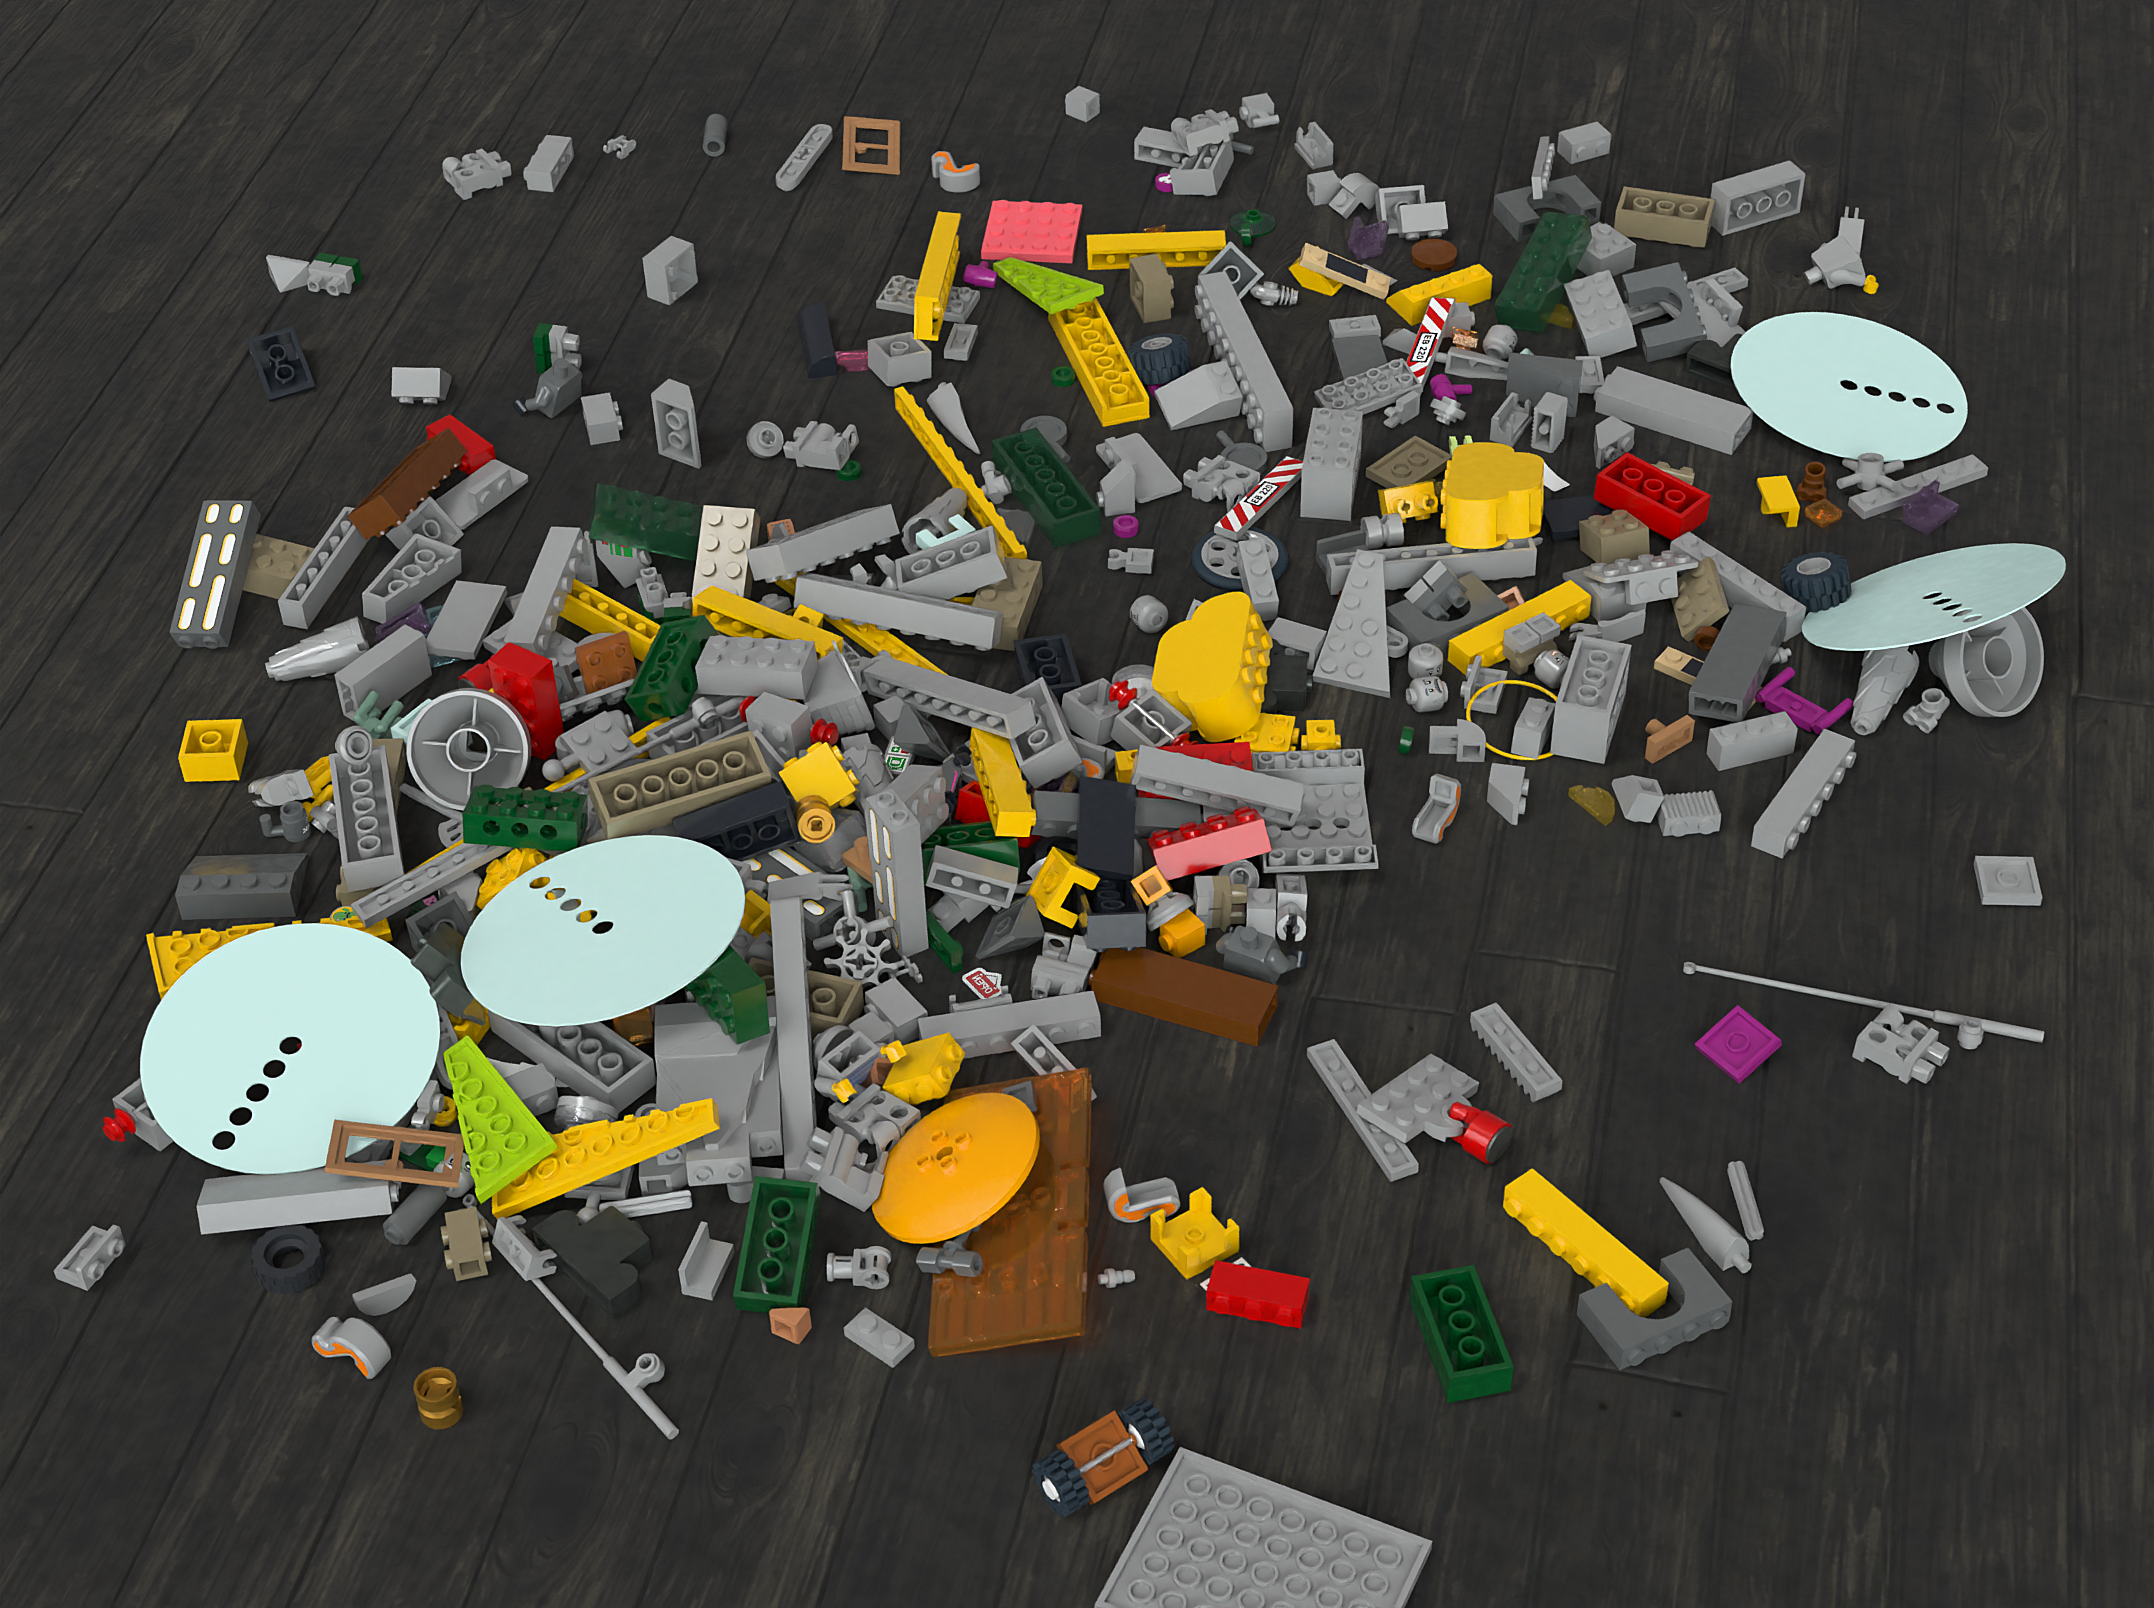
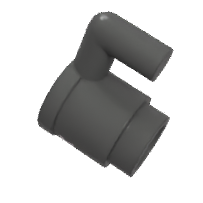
(294, 822)

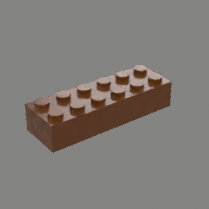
(407, 485)

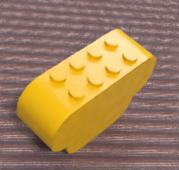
(1491, 495)
(1216, 667)

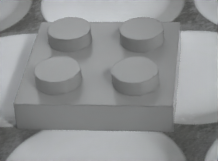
(2007, 880)

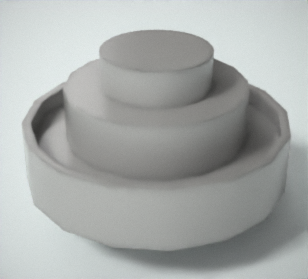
(1447, 410)
(765, 439)
(1240, 873)

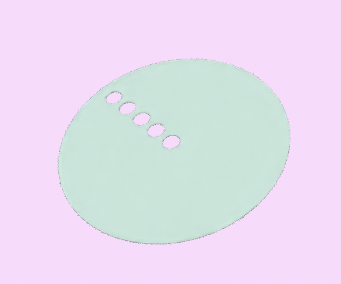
(1793, 375)
(1890, 605)
(670, 917)
(362, 1057)

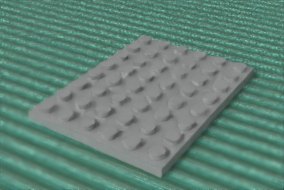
(1253, 1543)

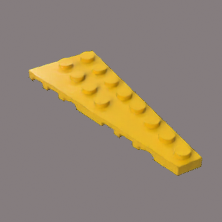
(179, 952)
(602, 1149)

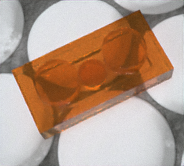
(1464, 338)

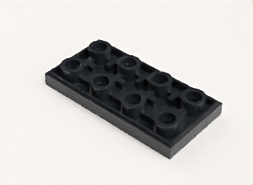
(1564, 514)
(1106, 827)

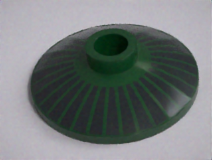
(1261, 222)

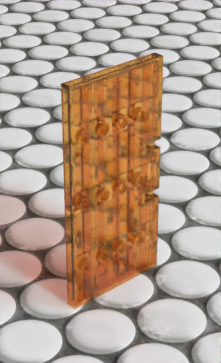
(1034, 1243)

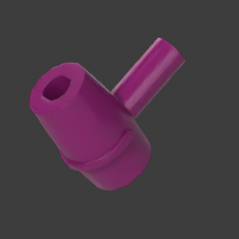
(980, 275)
(1442, 387)

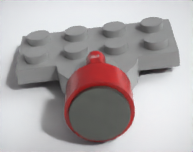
(560, 651)
(1435, 1101)

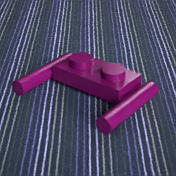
(1801, 711)

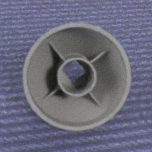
(1992, 666)
(440, 750)

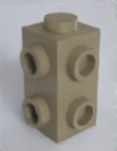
(465, 1237)

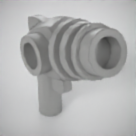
(1271, 293)

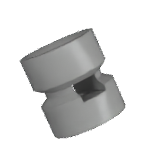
(1383, 531)

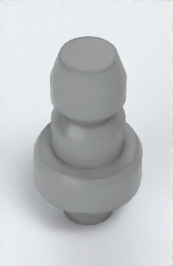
(1781, 655)
(1112, 1277)

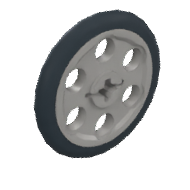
(1204, 556)

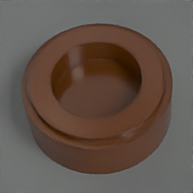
(1705, 637)

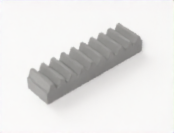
(1515, 1052)

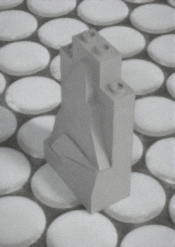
(743, 1079)

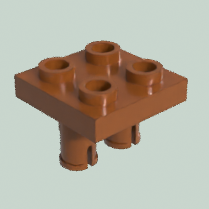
(606, 662)

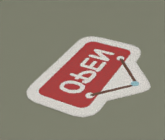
(983, 983)

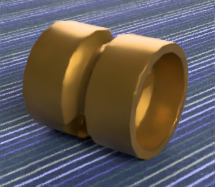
(814, 819)
(438, 1398)

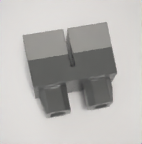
(1440, 595)

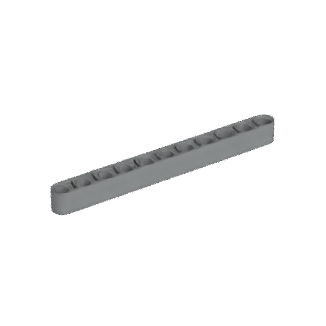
(793, 1032)

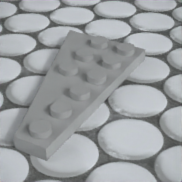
(1357, 638)

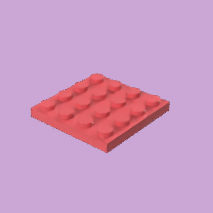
(1032, 231)

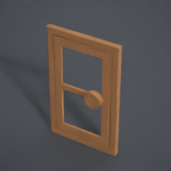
(851, 147)
(393, 1168)

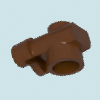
(1813, 483)

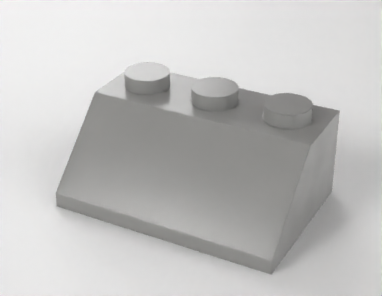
(676, 423)

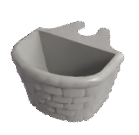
(837, 696)

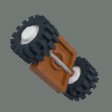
(1103, 1457)

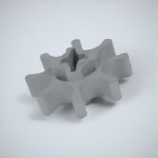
(861, 952)

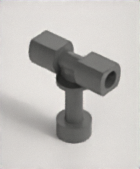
(952, 1256)

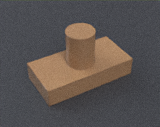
(1667, 739)
(859, 859)

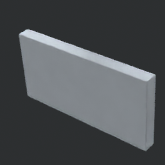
(900, 297)
(1370, 389)
(465, 620)

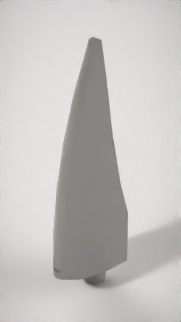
(1472, 364)
(948, 409)
(1710, 1229)

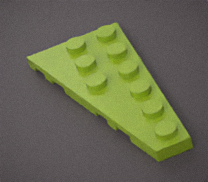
(1047, 287)
(494, 1122)

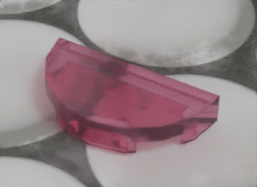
(853, 360)

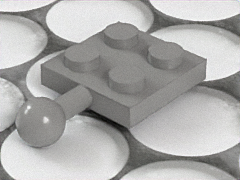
(590, 746)
(607, 1188)

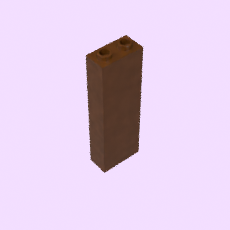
(1185, 993)

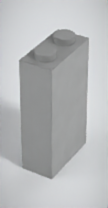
(387, 668)

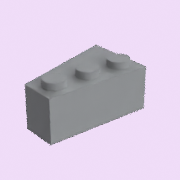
(1203, 171)

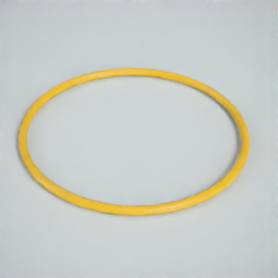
(1509, 682)

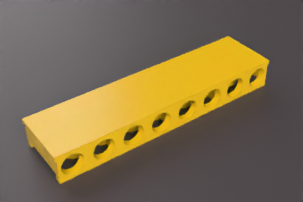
(937, 277)
(1101, 364)

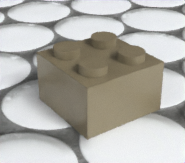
(1151, 288)
(1614, 537)

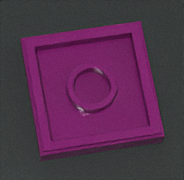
(1738, 1044)

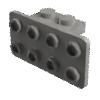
(1717, 311)
(1152, 475)
(480, 492)
(1645, 578)
(590, 702)

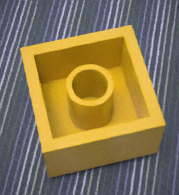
(213, 750)

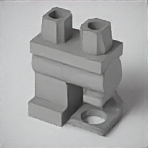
(1203, 130)
(475, 172)
(821, 446)
(1221, 479)
(1062, 971)
(1902, 1049)
(874, 1116)
(842, 1168)

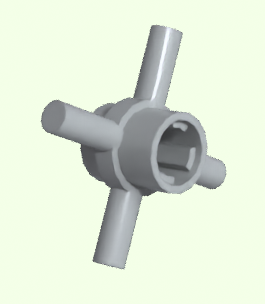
(1870, 472)
(851, 925)

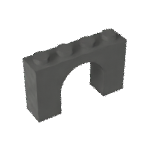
(1567, 194)
(1665, 285)
(1420, 629)
(1632, 1338)

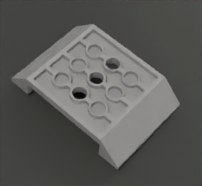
(1330, 798)

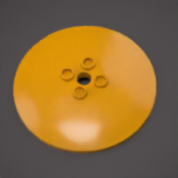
(956, 1167)

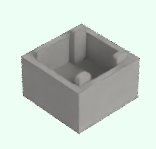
(670, 270)
(1091, 712)

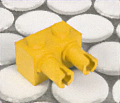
(1409, 500)

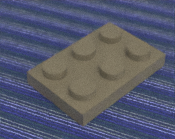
(1409, 464)
(1699, 598)

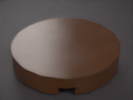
(1434, 254)

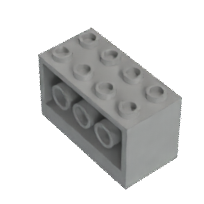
(1331, 464)
(1590, 699)

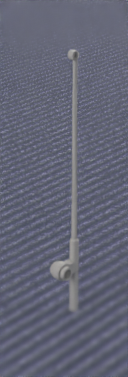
(703, 713)
(1970, 1028)
(648, 1366)

